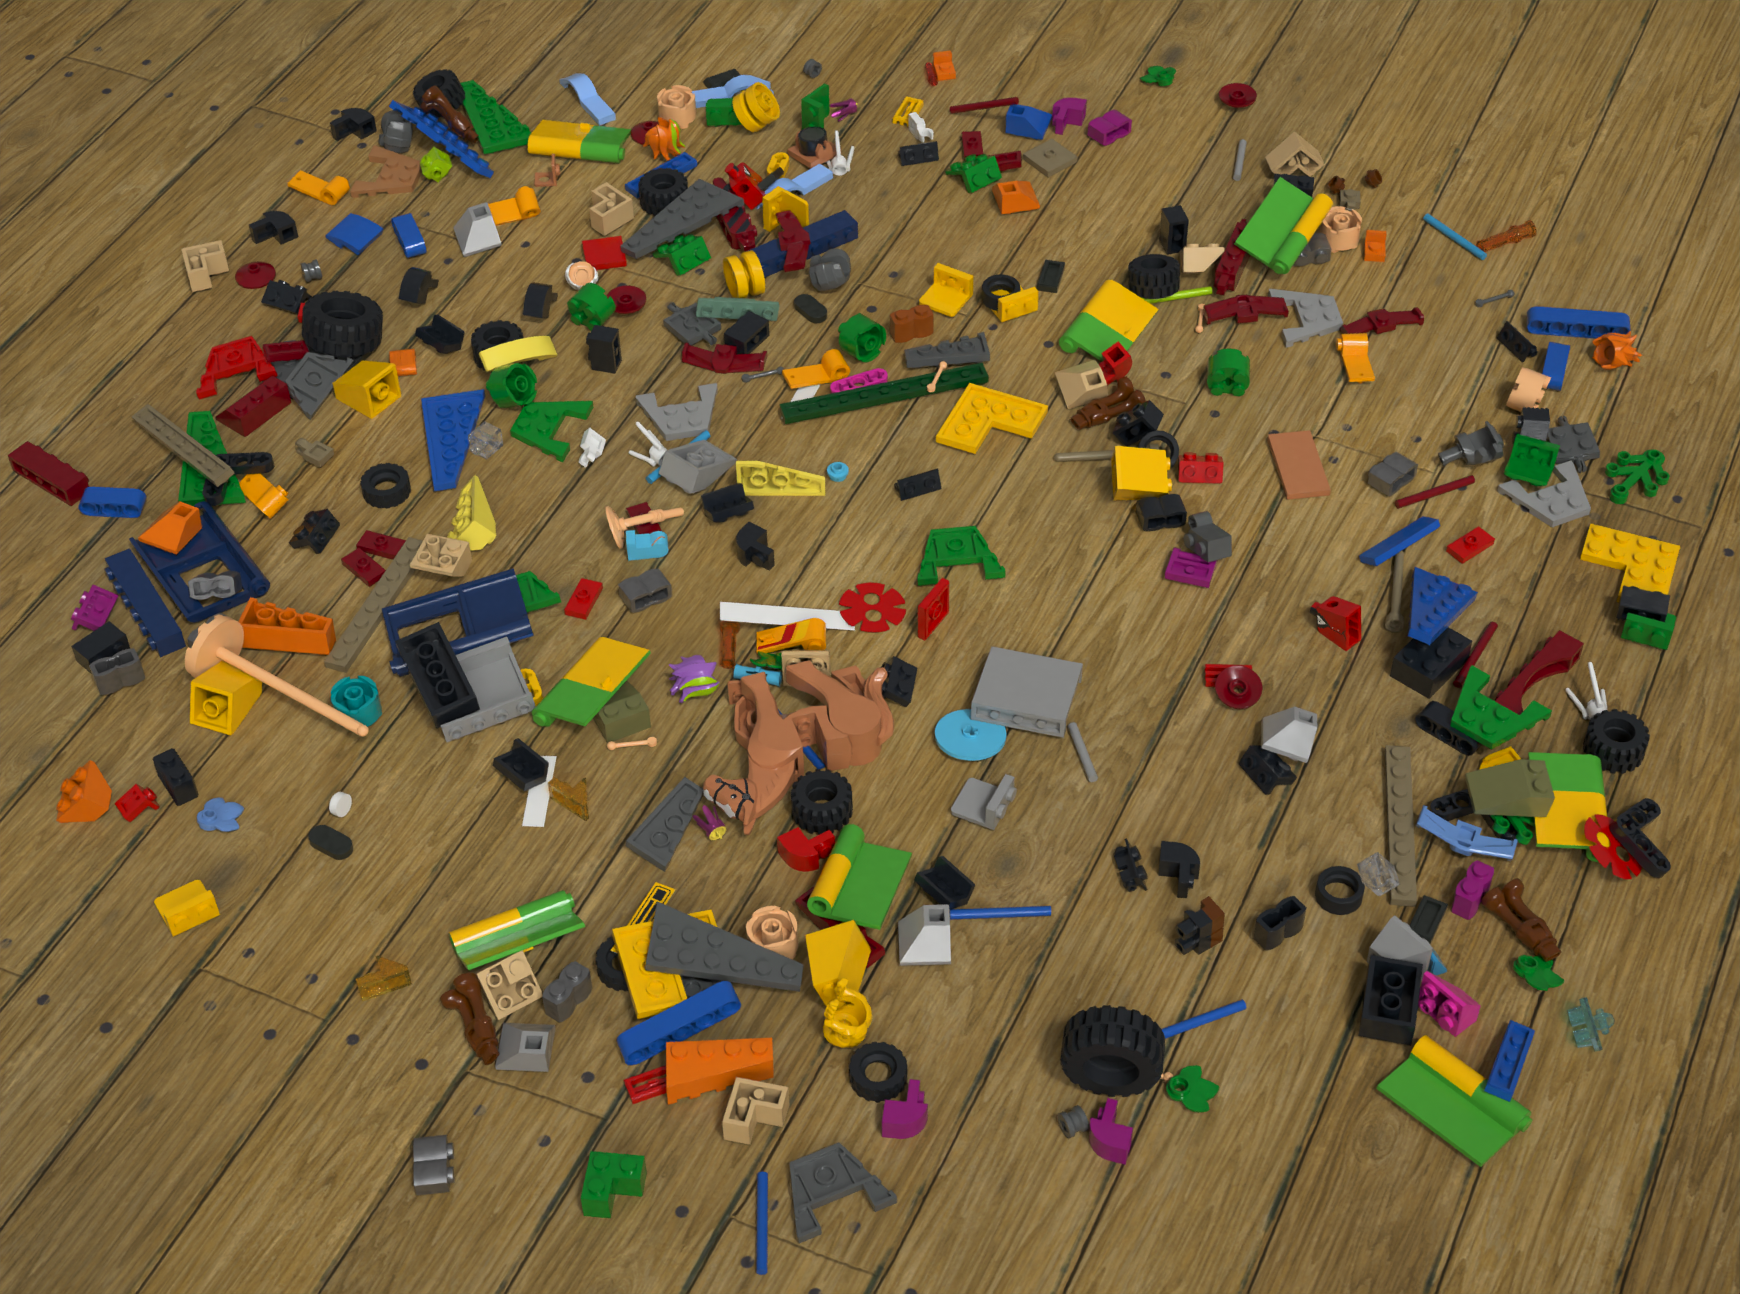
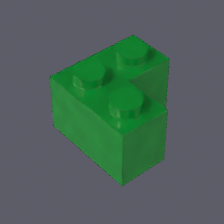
(610, 1176)

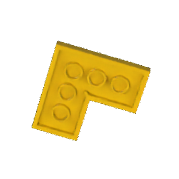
(986, 408)
(1646, 561)
(649, 990)

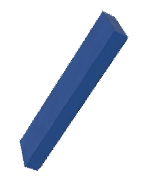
(682, 163)
(1399, 541)
(1509, 1060)

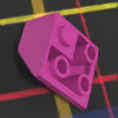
(1447, 1004)

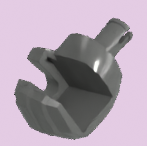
(396, 132)
(830, 269)
(1476, 448)

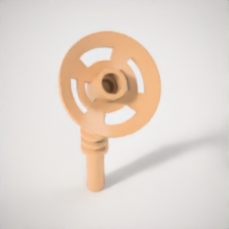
(619, 525)

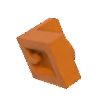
(943, 65)
(1375, 246)

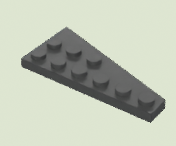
(684, 214)
(701, 950)

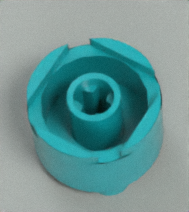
(357, 699)

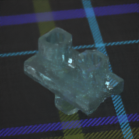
(1583, 1015)

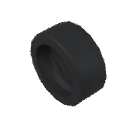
(998, 282)
(1165, 437)
(1336, 905)

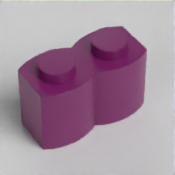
(1109, 127)
(1472, 890)

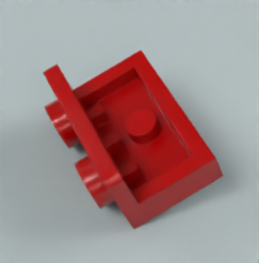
(1200, 468)

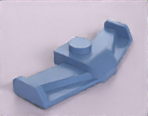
(1465, 837)

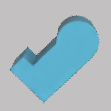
(646, 545)

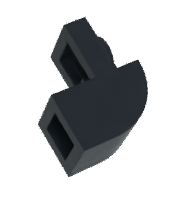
(353, 121)
(276, 225)
(416, 285)
(538, 300)
(752, 547)
(1180, 862)

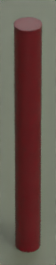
(984, 105)
(1434, 491)
(1475, 654)

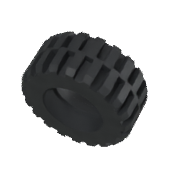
(342, 324)
(1112, 1051)

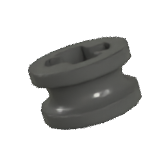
(812, 68)

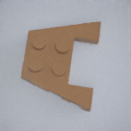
(397, 176)

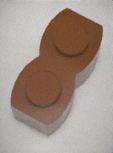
(911, 323)

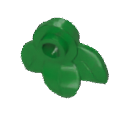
(1159, 74)
(769, 660)
(1537, 972)
(1195, 1089)

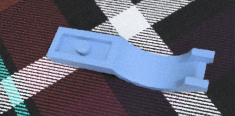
(731, 87)
(589, 99)
(803, 183)

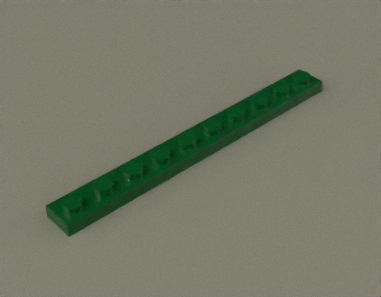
(882, 393)

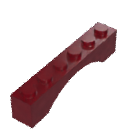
(1556, 657)

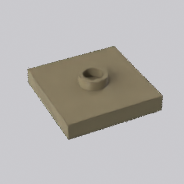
(1050, 158)

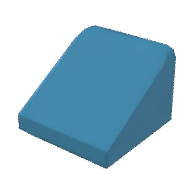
(1436, 965)

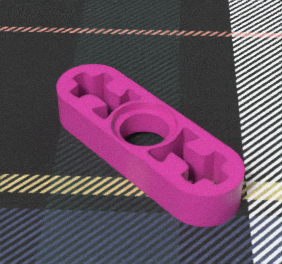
(874, 377)

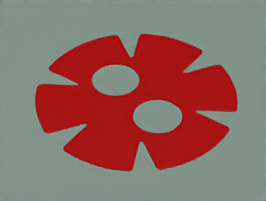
(884, 606)
(1608, 854)

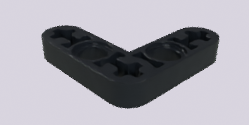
(256, 464)
(1455, 811)
(1651, 857)

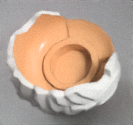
(580, 273)

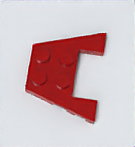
(232, 359)

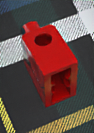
(744, 183)
(1339, 621)

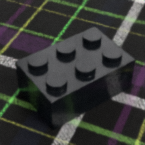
(1430, 666)
(1390, 1000)

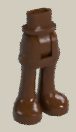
(457, 122)
(1097, 410)
(1534, 931)
(478, 1025)

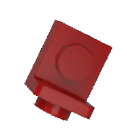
(135, 801)

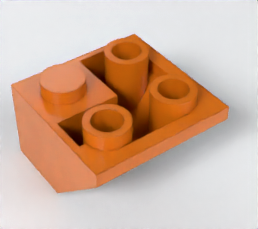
(1015, 197)
(173, 528)
(84, 795)

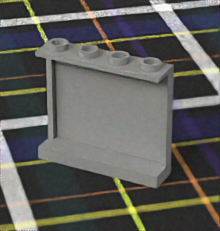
(498, 689)
(1026, 691)

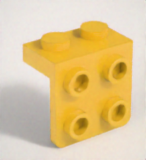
(783, 200)
(949, 290)
(1016, 304)
(186, 907)

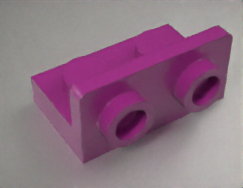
(95, 608)

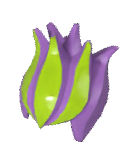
(693, 677)

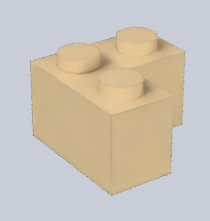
(1294, 154)
(609, 209)
(204, 261)
(753, 1103)

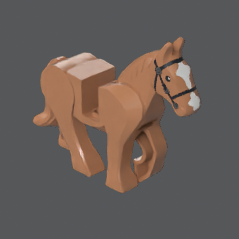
(845, 729)

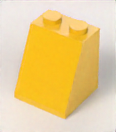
(368, 387)
(1139, 473)
(222, 697)
(835, 955)

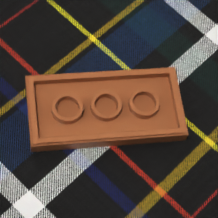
(1298, 465)

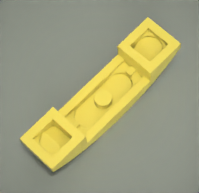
(518, 351)

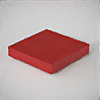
(604, 252)
(933, 609)

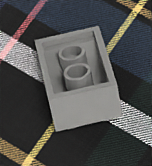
(695, 465)

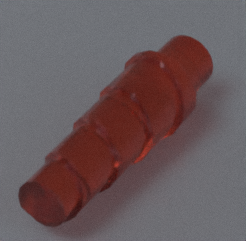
(931, 74)

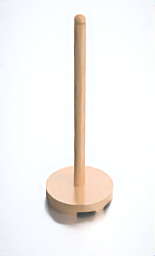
(223, 641)

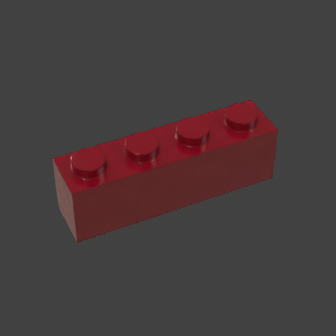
(48, 473)

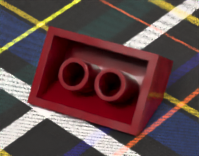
(256, 407)

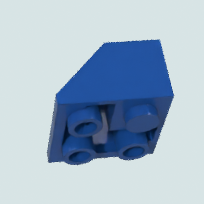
(1027, 121)

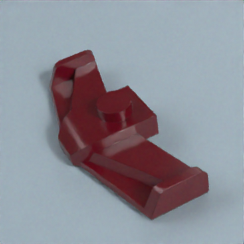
(794, 240)
(1245, 308)
(1383, 321)
(723, 359)

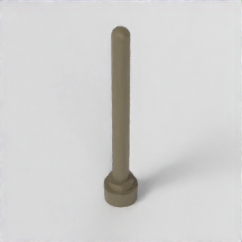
(1091, 455)
(1395, 620)

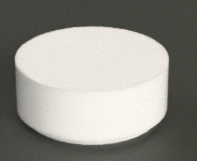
(340, 804)

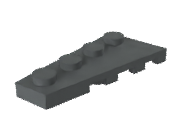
(955, 353)
(664, 828)

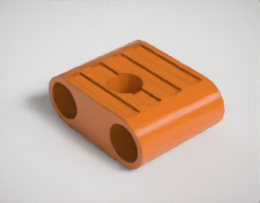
(405, 361)

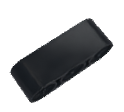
(1436, 721)

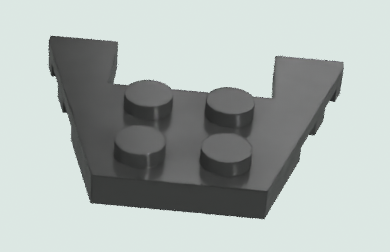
(826, 1178)

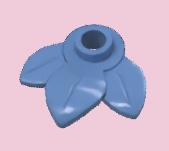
(219, 815)

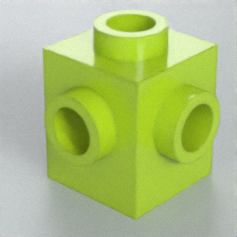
(435, 164)

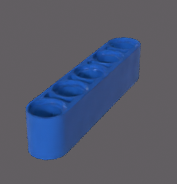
(1576, 322)
(678, 1022)

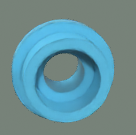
(837, 471)

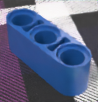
(408, 235)
(1556, 364)
(112, 502)

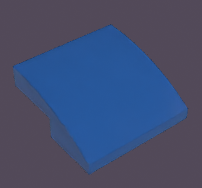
(354, 233)

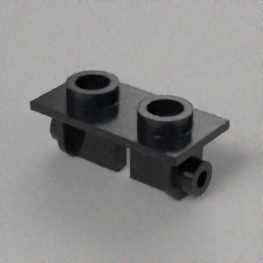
(918, 153)
(1516, 342)
(918, 484)
(1135, 874)

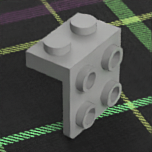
(984, 802)

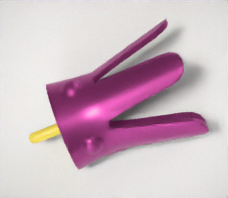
(849, 107)
(715, 828)

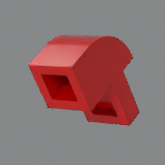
(1115, 363)
(804, 853)

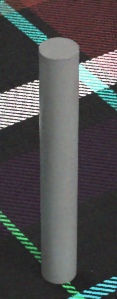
(1239, 160)
(1082, 752)

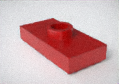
(1470, 545)
(583, 598)

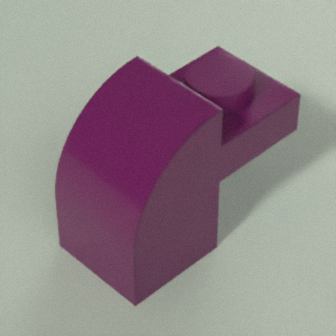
(1068, 111)
(907, 1118)
(1107, 1138)

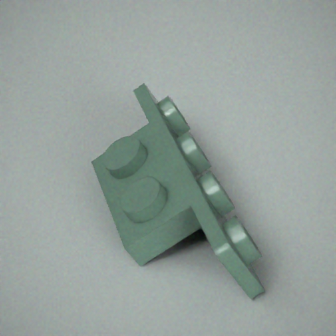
(735, 308)

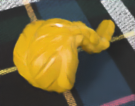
(847, 1024)

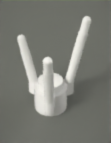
(839, 165)
(656, 451)
(1595, 705)

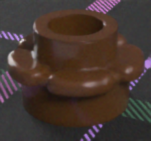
(1373, 178)
(1336, 184)

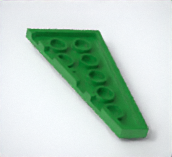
(493, 122)
(204, 430)

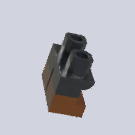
(1201, 928)

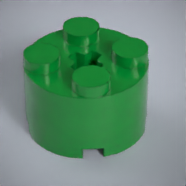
(590, 306)
(861, 337)
(1228, 372)
(512, 385)

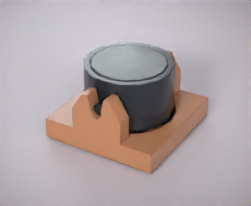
(814, 146)

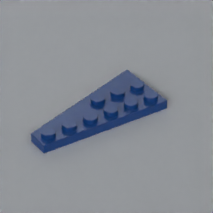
(438, 132)
(447, 428)
(1435, 604)

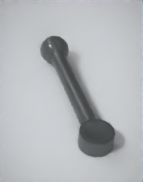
(1479, 302)
(746, 377)

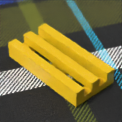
(912, 108)

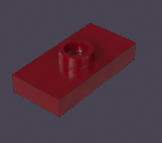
(972, 143)
(1009, 160)
(285, 351)
(641, 509)
(380, 544)
(363, 567)

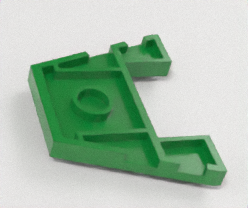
(541, 420)
(957, 547)
(1488, 720)

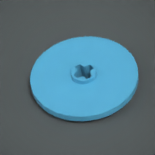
(954, 736)

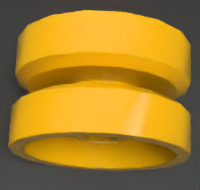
(756, 107)
(744, 275)

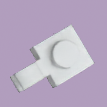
(917, 127)
(593, 446)

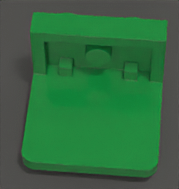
(815, 107)
(721, 112)
(976, 171)
(684, 253)
(1532, 460)
(1649, 631)

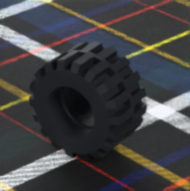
(446, 82)
(660, 188)
(1154, 276)
(492, 335)
(1617, 726)
(817, 787)

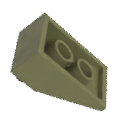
(623, 714)
(1511, 789)

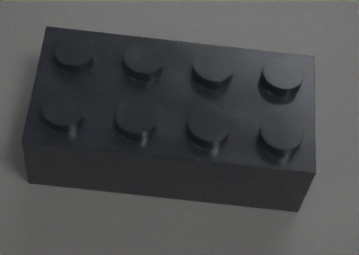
(437, 675)

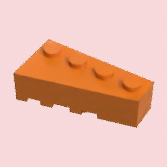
(286, 629)
(715, 1064)

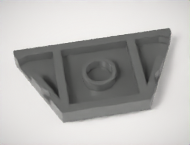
(313, 379)

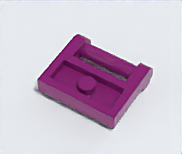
(1190, 568)

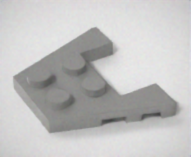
(1315, 314)
(682, 419)
(1555, 503)

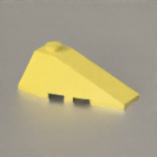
(774, 480)
(474, 519)

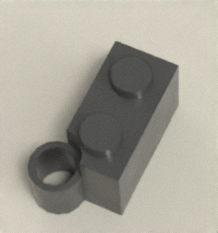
(1207, 538)

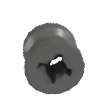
(311, 270)
(1073, 1121)

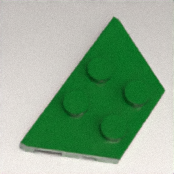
(536, 592)

